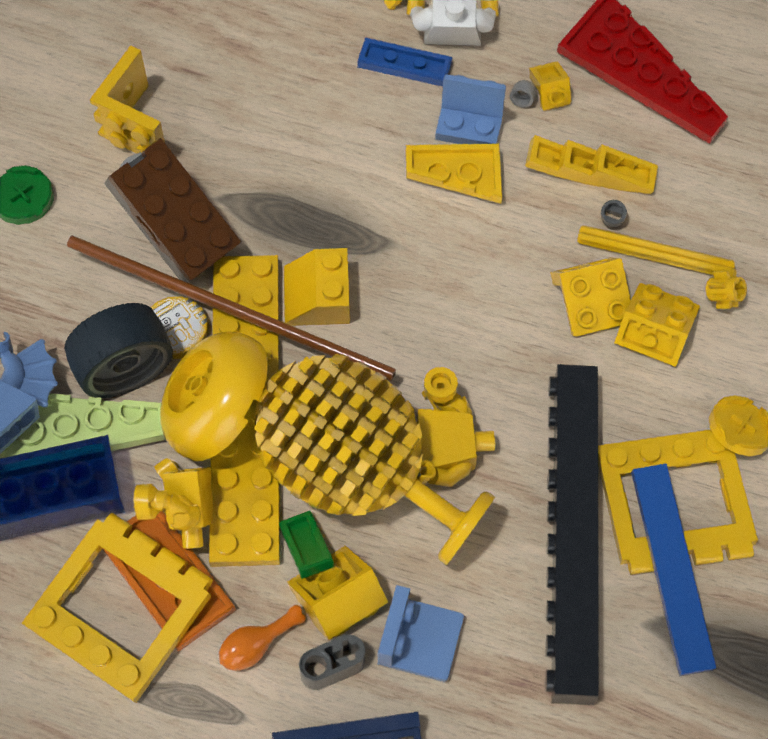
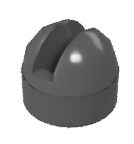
(614, 208)

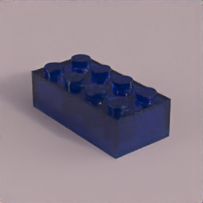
(58, 487)

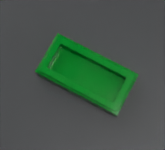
(306, 544)

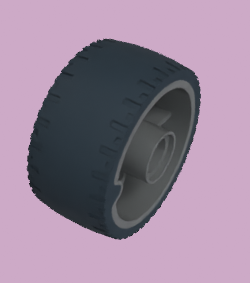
(118, 350)

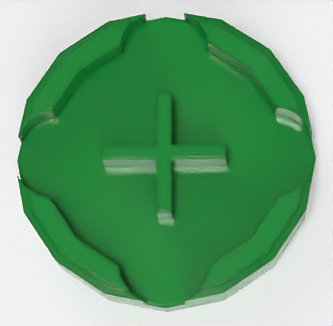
(24, 195)

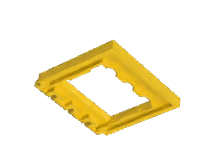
(677, 451)
(92, 648)

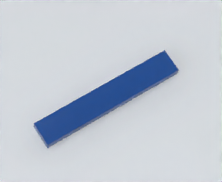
(673, 570)

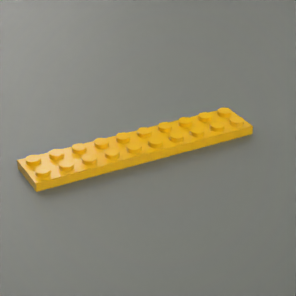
(243, 490)

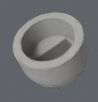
(527, 95)

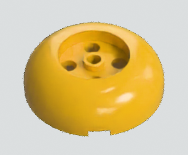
(212, 394)

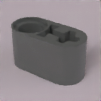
(344, 667)

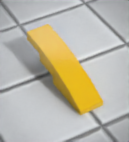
(593, 167)

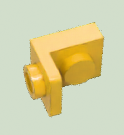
(552, 85)

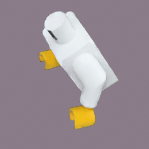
(453, 20)

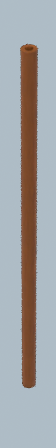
(225, 305)

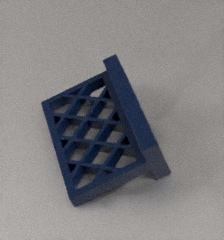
(373, 728)

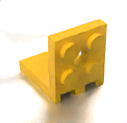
(115, 104)

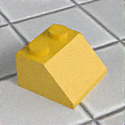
(317, 288)
(340, 594)

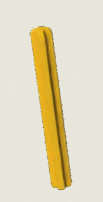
(653, 250)

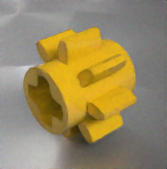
(726, 289)

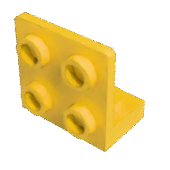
(594, 295)
(657, 323)

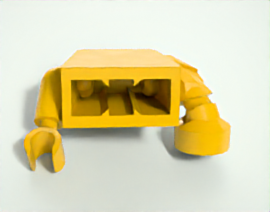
(448, 433)
(185, 500)

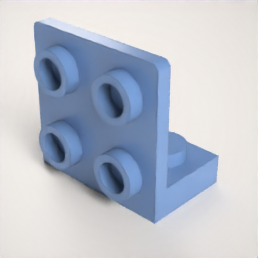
(470, 111)
(419, 637)

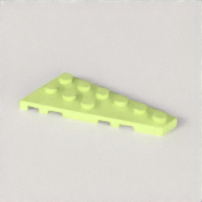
(78, 419)

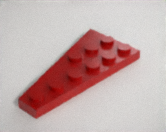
(635, 62)

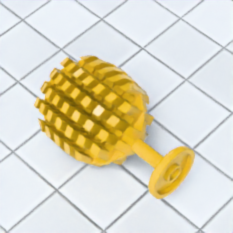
(350, 444)

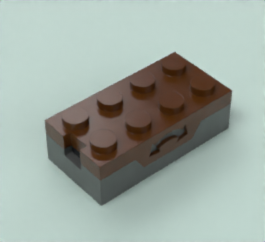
(172, 211)

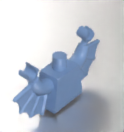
(23, 387)

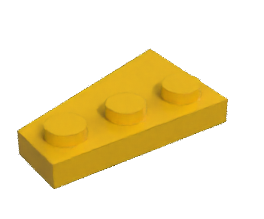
(457, 167)

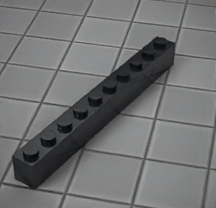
(574, 537)

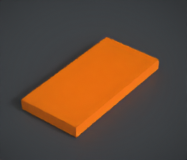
(159, 601)

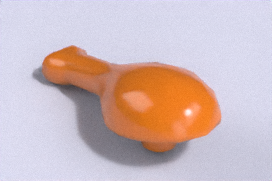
(249, 643)

